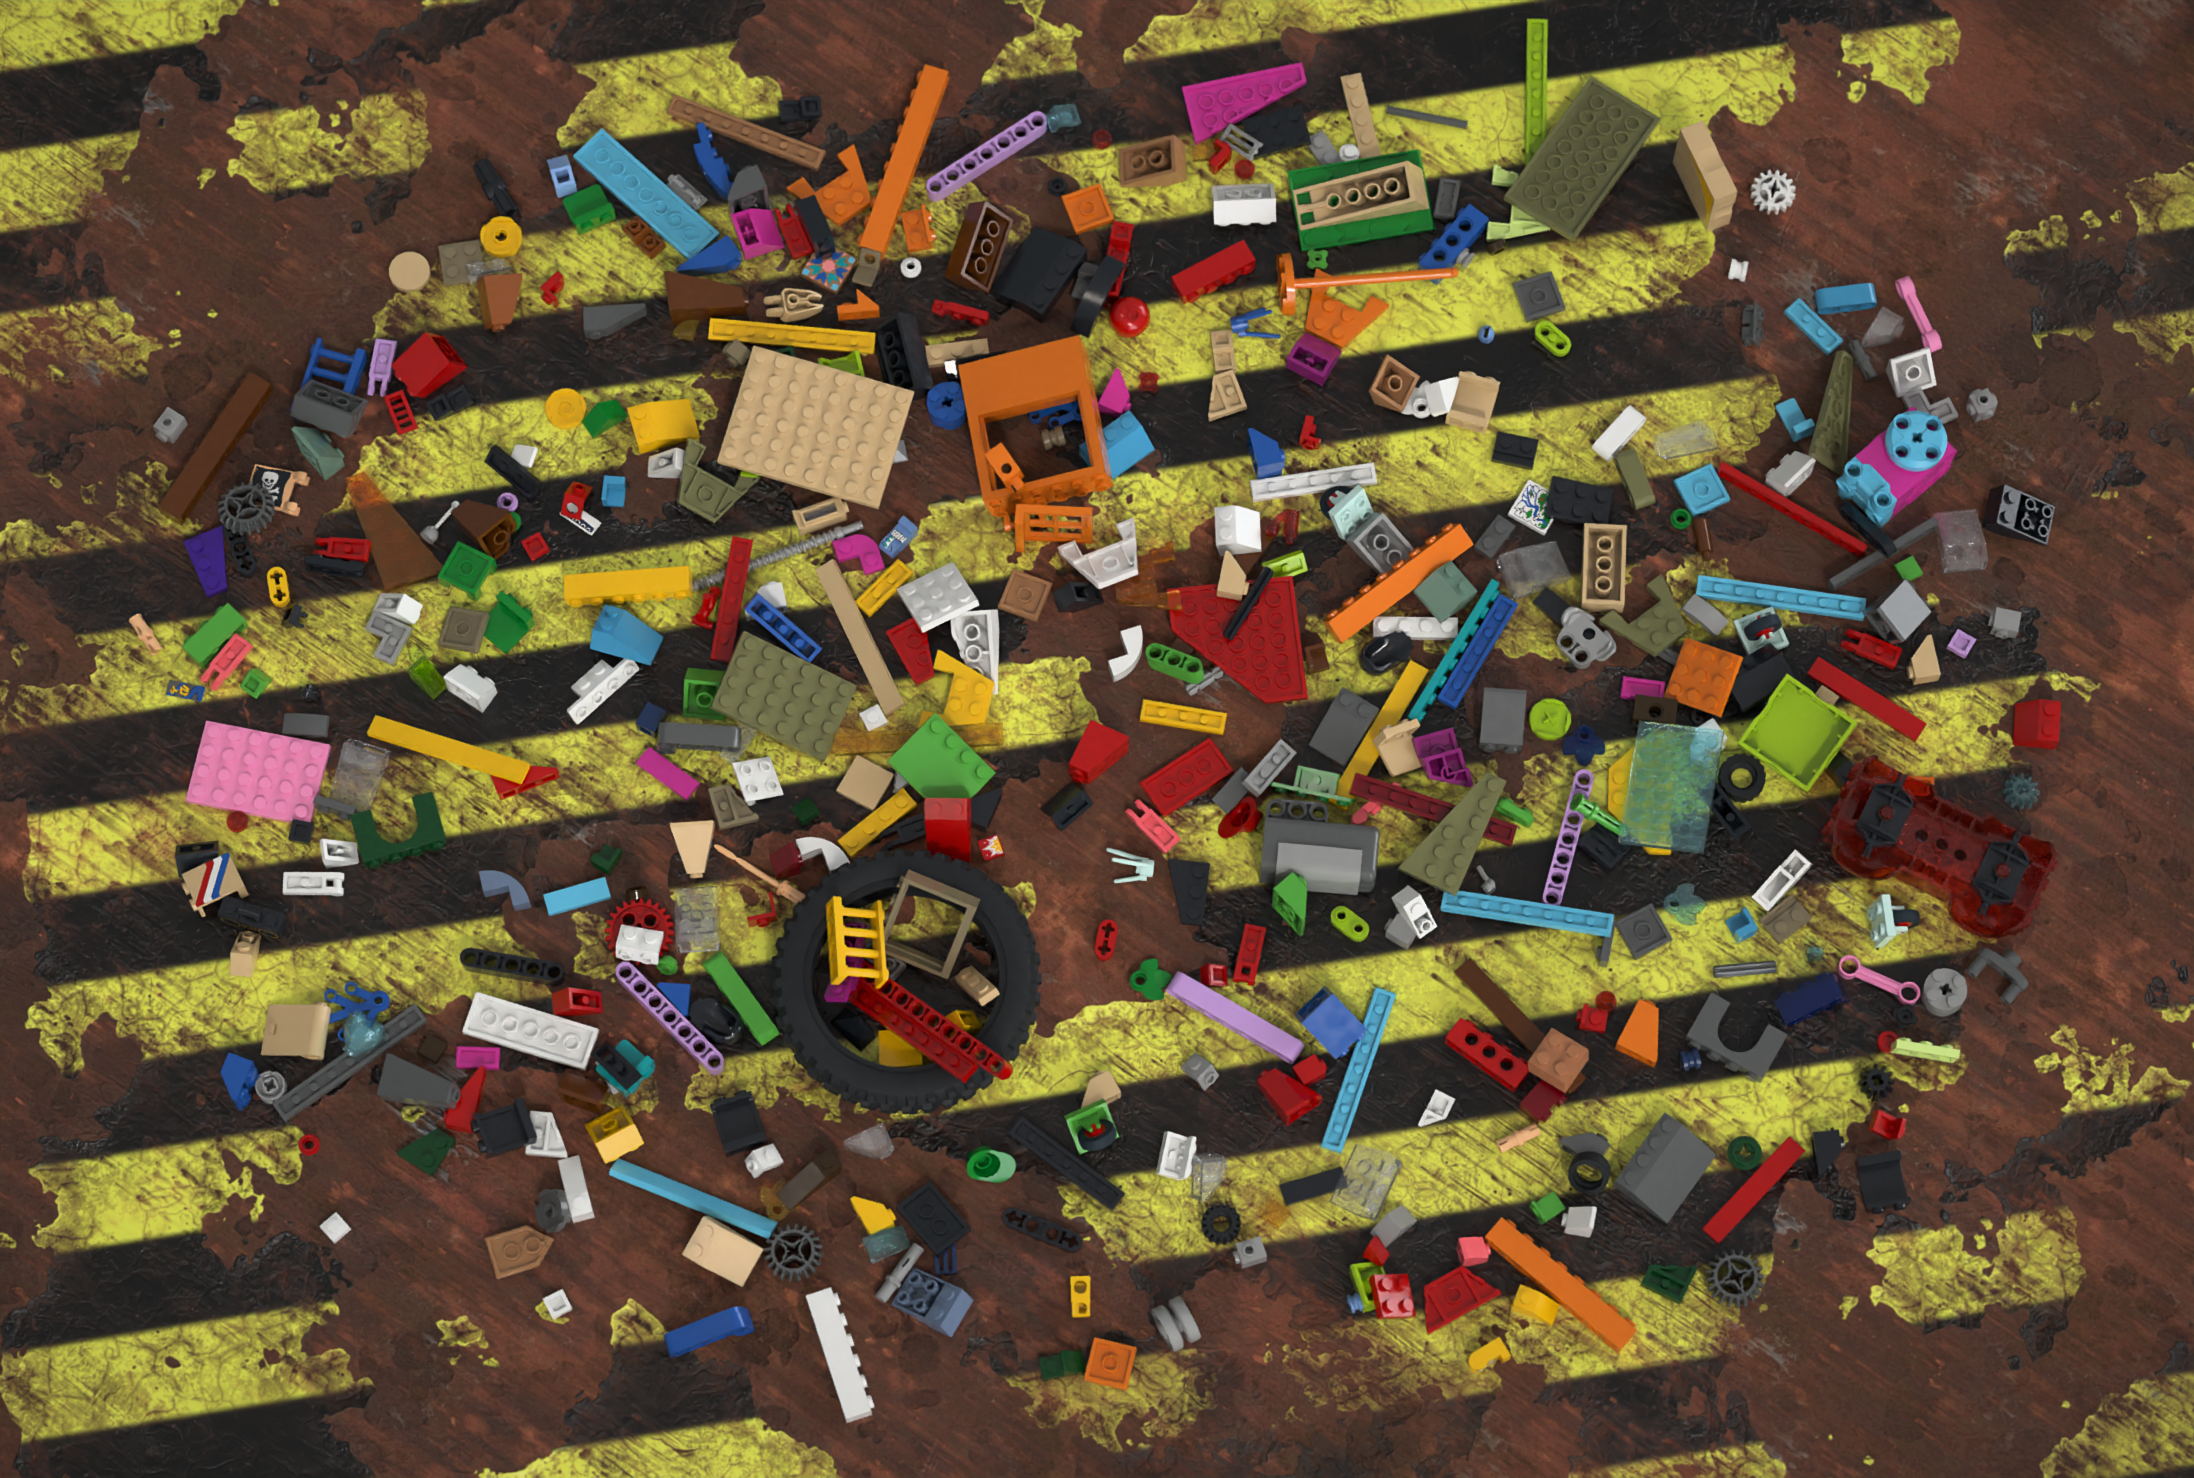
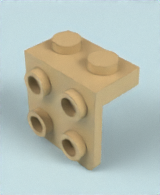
(1397, 747)

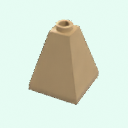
(694, 844)

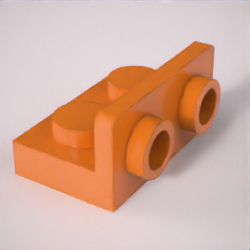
(917, 229)

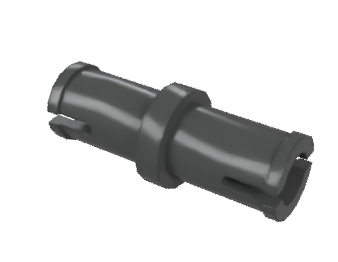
(1862, 360)

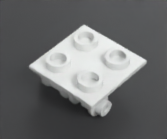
(757, 779)

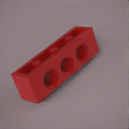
(1474, 1053)

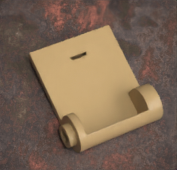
(296, 1030)

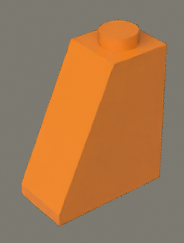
(1641, 1034)

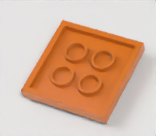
(1703, 677)

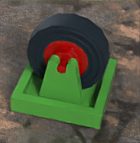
(1091, 1127)

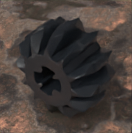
(1884, 1085)

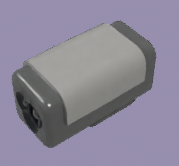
(1325, 854)

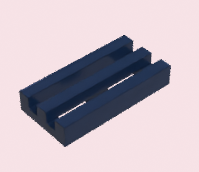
(945, 1261)

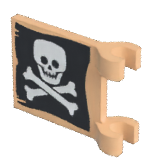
(279, 485)

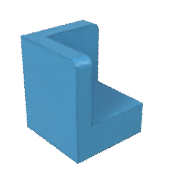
(614, 491)
(1742, 926)

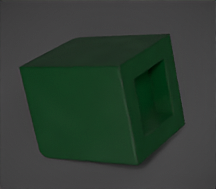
(606, 859)

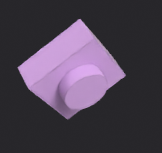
(1961, 643)

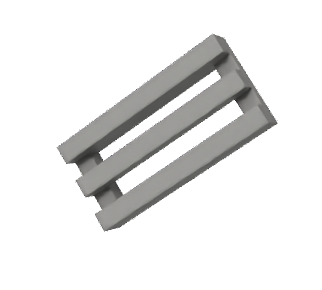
(1253, 150)

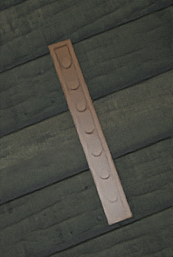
(746, 132)

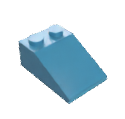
(624, 636)

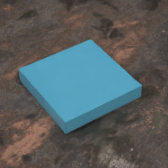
(1701, 490)

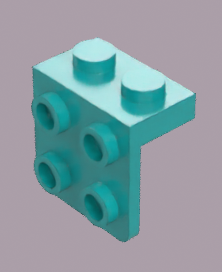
(642, 1064)

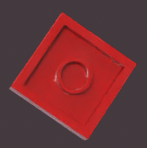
(1392, 1296)

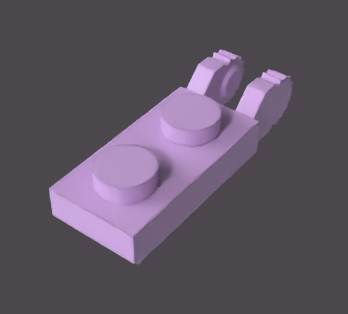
(381, 363)

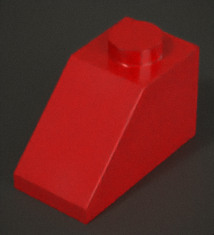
(576, 1002)

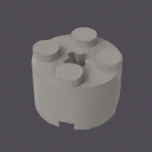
(1946, 980)

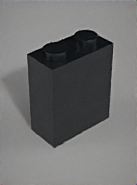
(815, 227)

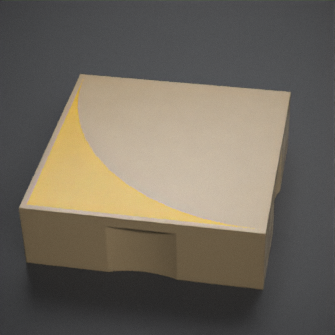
(1704, 176)

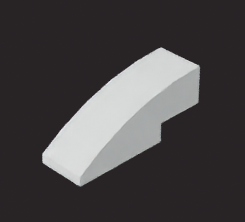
(1782, 880)

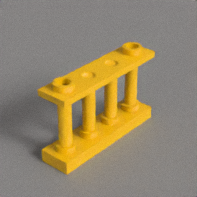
(838, 951)

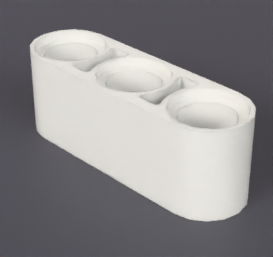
(1619, 433)

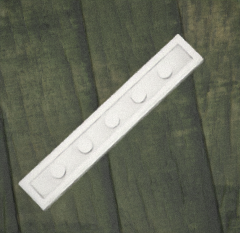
(1312, 482)

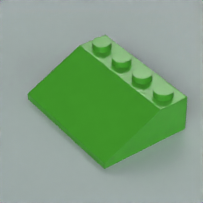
(940, 762)

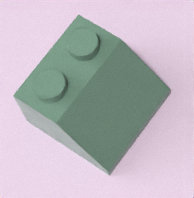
(1445, 591)

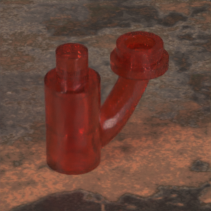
(1291, 524)

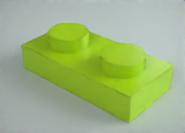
(1287, 565)

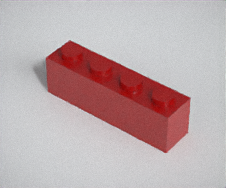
(1213, 272)

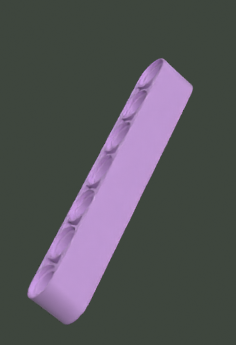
(981, 164)
(1567, 850)
(1235, 1017)
(675, 1027)

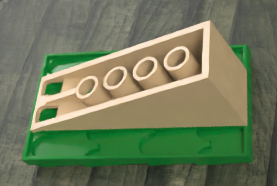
(1361, 200)

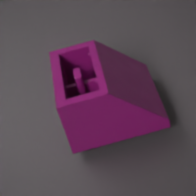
(1313, 358)

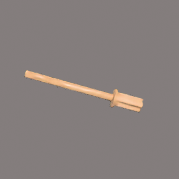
(782, 888)

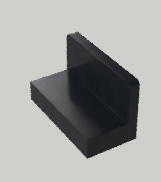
(1067, 805)
(195, 854)

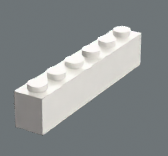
(838, 1354)

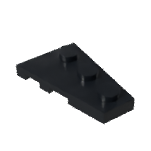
(1190, 889)

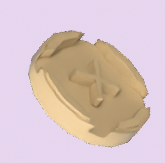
(409, 272)

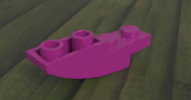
(841, 992)

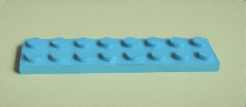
(646, 195)

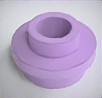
(507, 497)

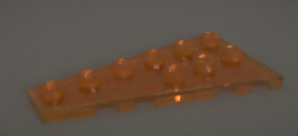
(394, 546)

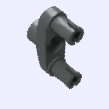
(2006, 966)

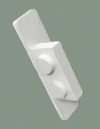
(598, 685)

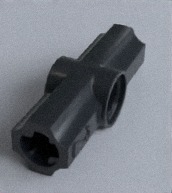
(494, 188)

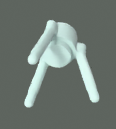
(1143, 865)

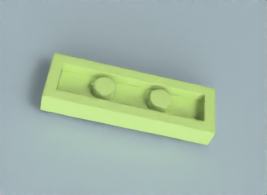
(1925, 1050)

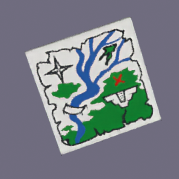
(1531, 508)

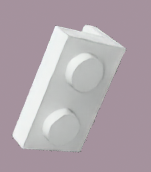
(639, 944)
(1176, 1156)

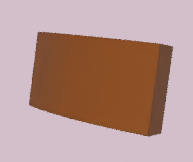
(643, 237)

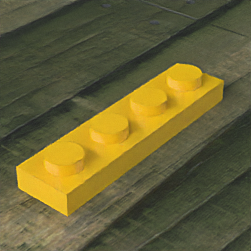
(877, 822)

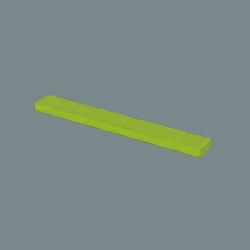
(1535, 86)

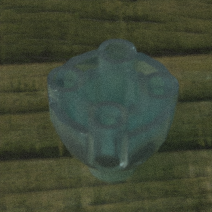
(361, 1034)

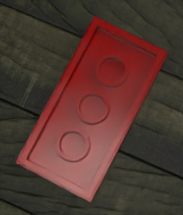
(1186, 777)

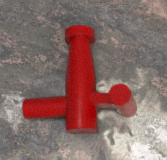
(707, 605)

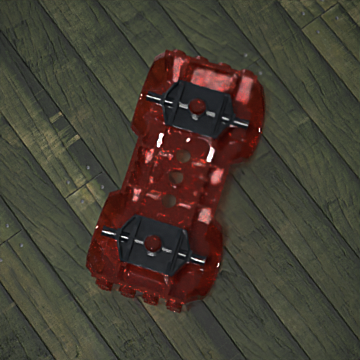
(1876, 839)

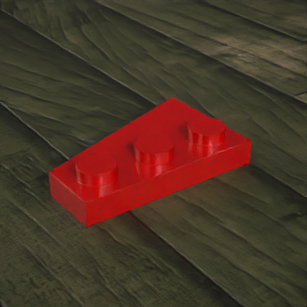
(912, 650)

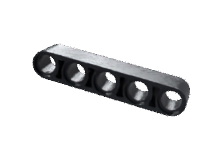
(504, 960)

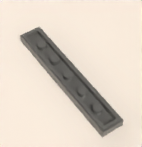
(1877, 558)

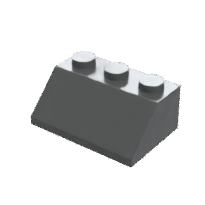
(748, 191)
(328, 408)

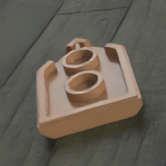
(517, 1250)

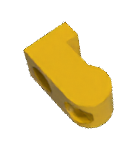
(1080, 1296)
(1488, 1354)

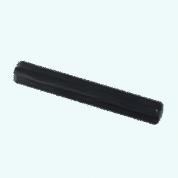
(1248, 603)

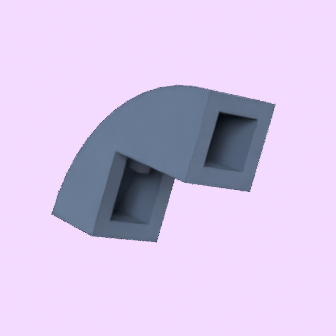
(498, 882)

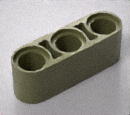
(1634, 479)

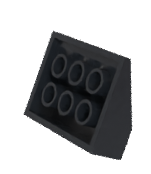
(1040, 273)

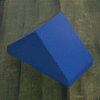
(678, 995)

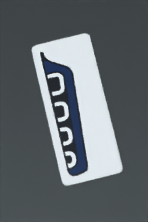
(587, 522)

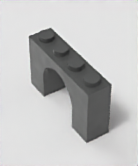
(1751, 1063)

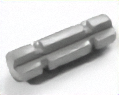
(1209, 678)

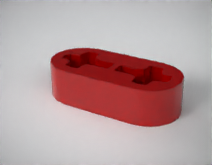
(1111, 941)

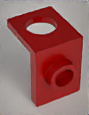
(576, 494)
(763, 919)

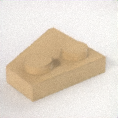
(1225, 396)

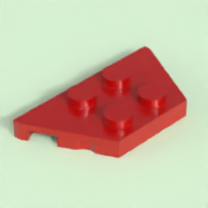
(1454, 1297)

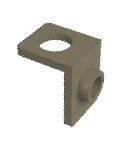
(866, 271)

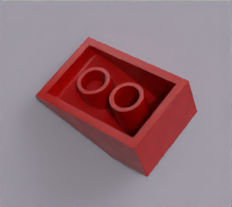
(949, 827)

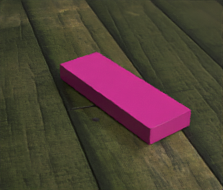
(667, 773)

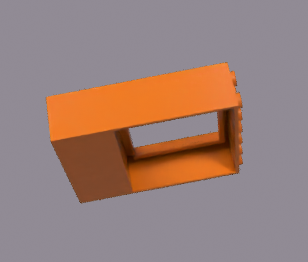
(1028, 383)

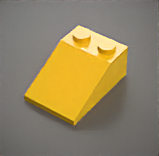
(662, 424)

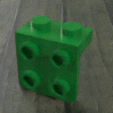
(589, 209)
(508, 622)

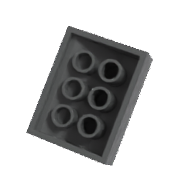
(1665, 1168)

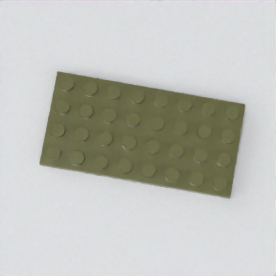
(1582, 159)

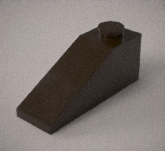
(810, 1179)

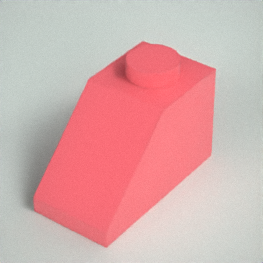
(1472, 1251)

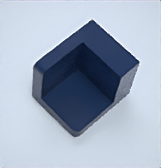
(650, 718)

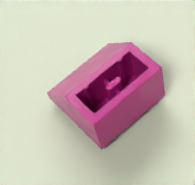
(756, 232)

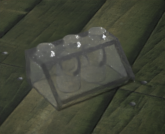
(1369, 1181)

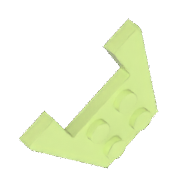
(1520, 222)

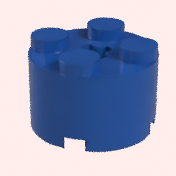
(939, 413)

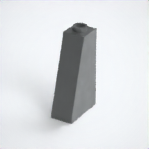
(413, 1085)

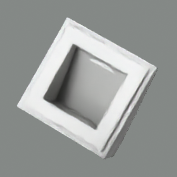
(524, 455)

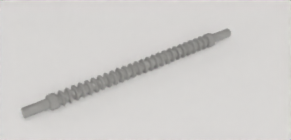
(780, 554)

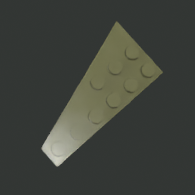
(1832, 427)

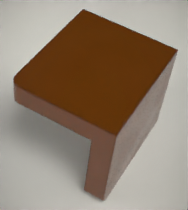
(1316, 658)

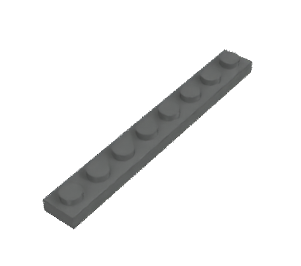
(347, 1065)

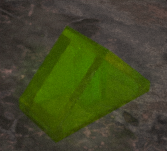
(427, 677)

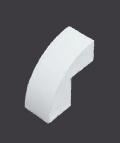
(1132, 644)
(816, 846)

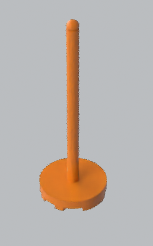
(1287, 284)

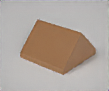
(1393, 385)

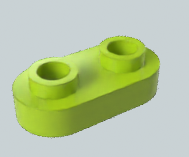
(1554, 338)
(1348, 924)

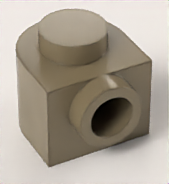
(736, 353)

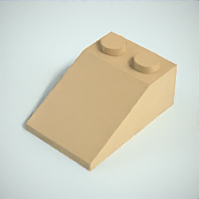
(723, 1250)

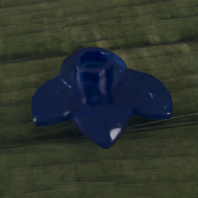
(1583, 748)

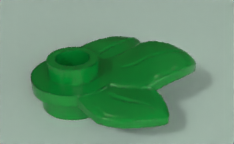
(1153, 980)

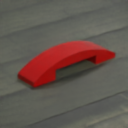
(1119, 249)

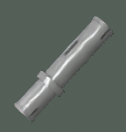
(894, 1279)

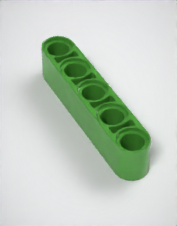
(740, 998)

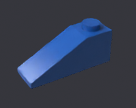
(713, 260)

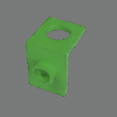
(1547, 1207)

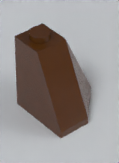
(485, 526)

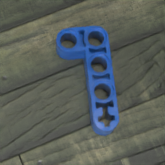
(729, 1322)

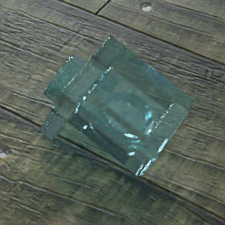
(1062, 116)

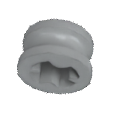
(1465, 258)

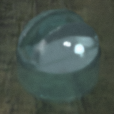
(1817, 952)

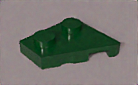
(428, 1151)
(1669, 1281)

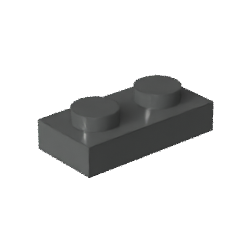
(1494, 537)
(326, 806)
(1603, 951)

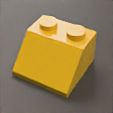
(614, 1134)

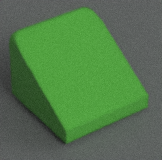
(255, 682)

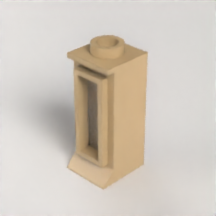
(820, 515)

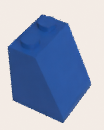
(1331, 1022)

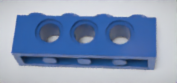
(1468, 217)
(782, 627)

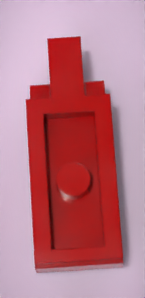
(961, 312)

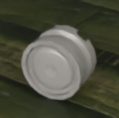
(270, 1086)

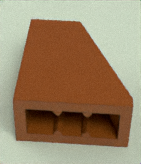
(498, 299)

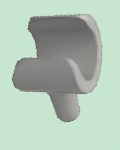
(1489, 885)

